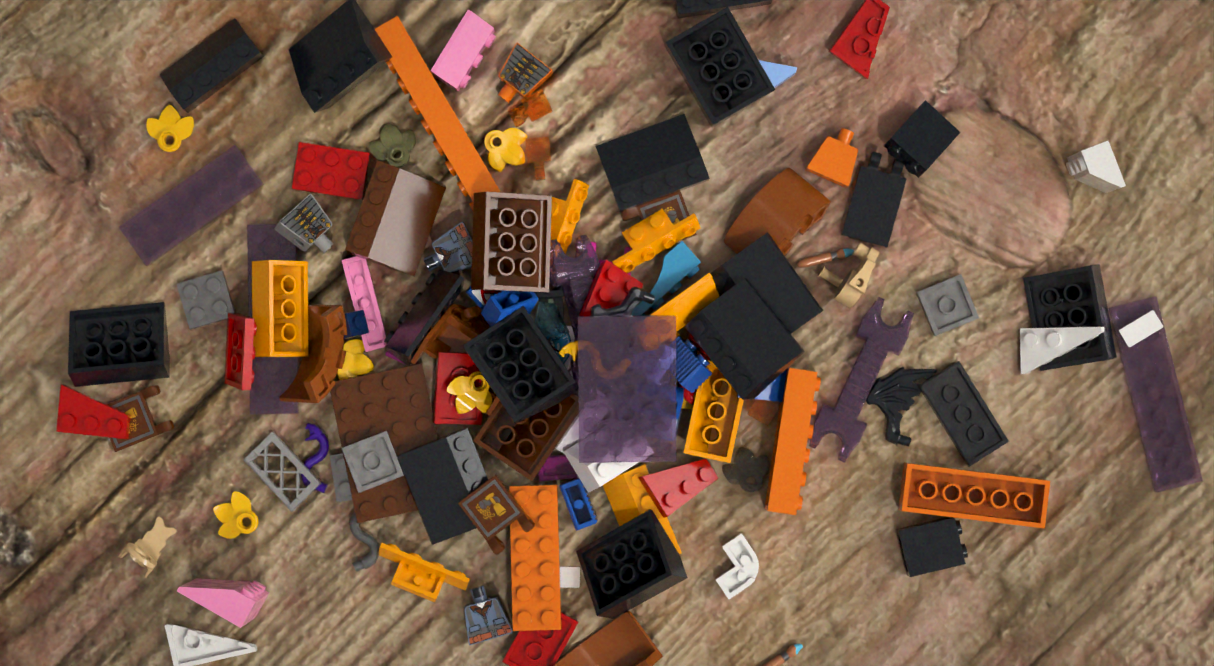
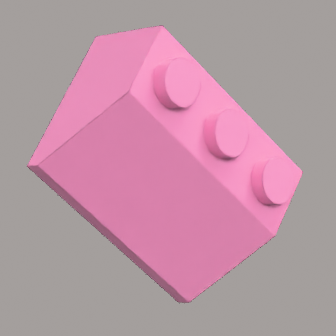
(463, 51)

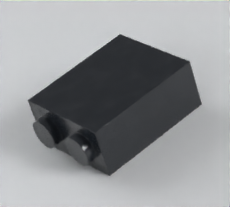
(921, 139)
(931, 546)

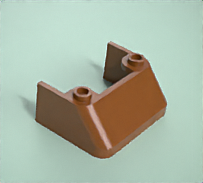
(450, 335)

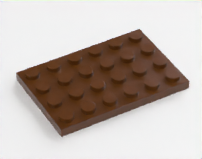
(379, 403)

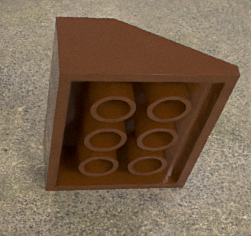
(395, 218)
(511, 242)
(530, 441)

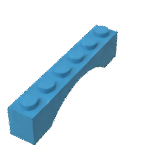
(675, 267)

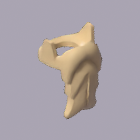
(147, 549)

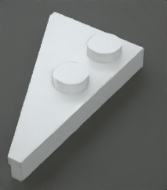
(1042, 345)
(197, 647)

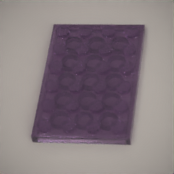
(627, 388)

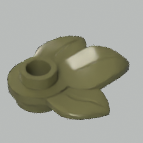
(391, 143)

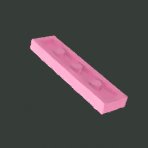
(365, 299)

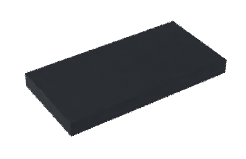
(963, 413)

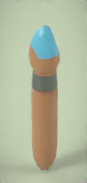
(824, 258)
(783, 657)

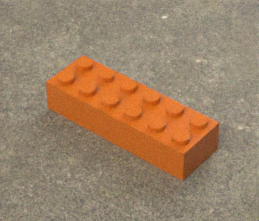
(791, 441)
(974, 495)
(536, 561)

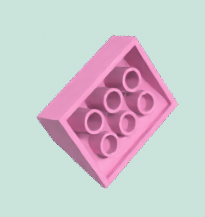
(230, 599)

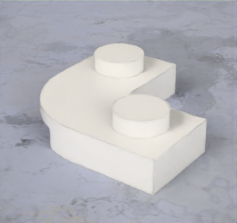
(745, 567)

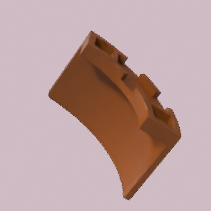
(782, 209)
(325, 357)
(616, 644)

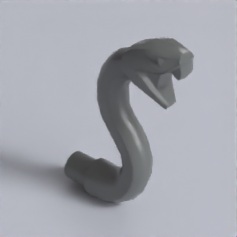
(371, 558)

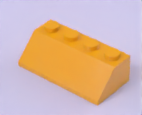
(690, 301)
(280, 308)
(714, 419)
(631, 499)

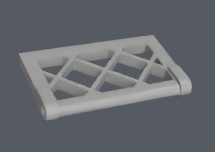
(263, 474)

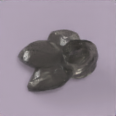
(747, 466)

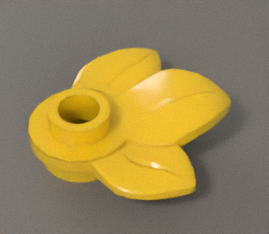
(170, 125)
(508, 150)
(355, 361)
(468, 395)
(233, 514)

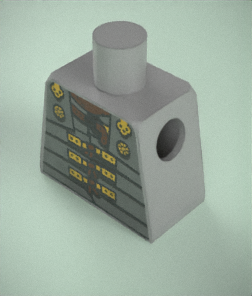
(306, 226)

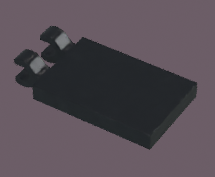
(874, 203)

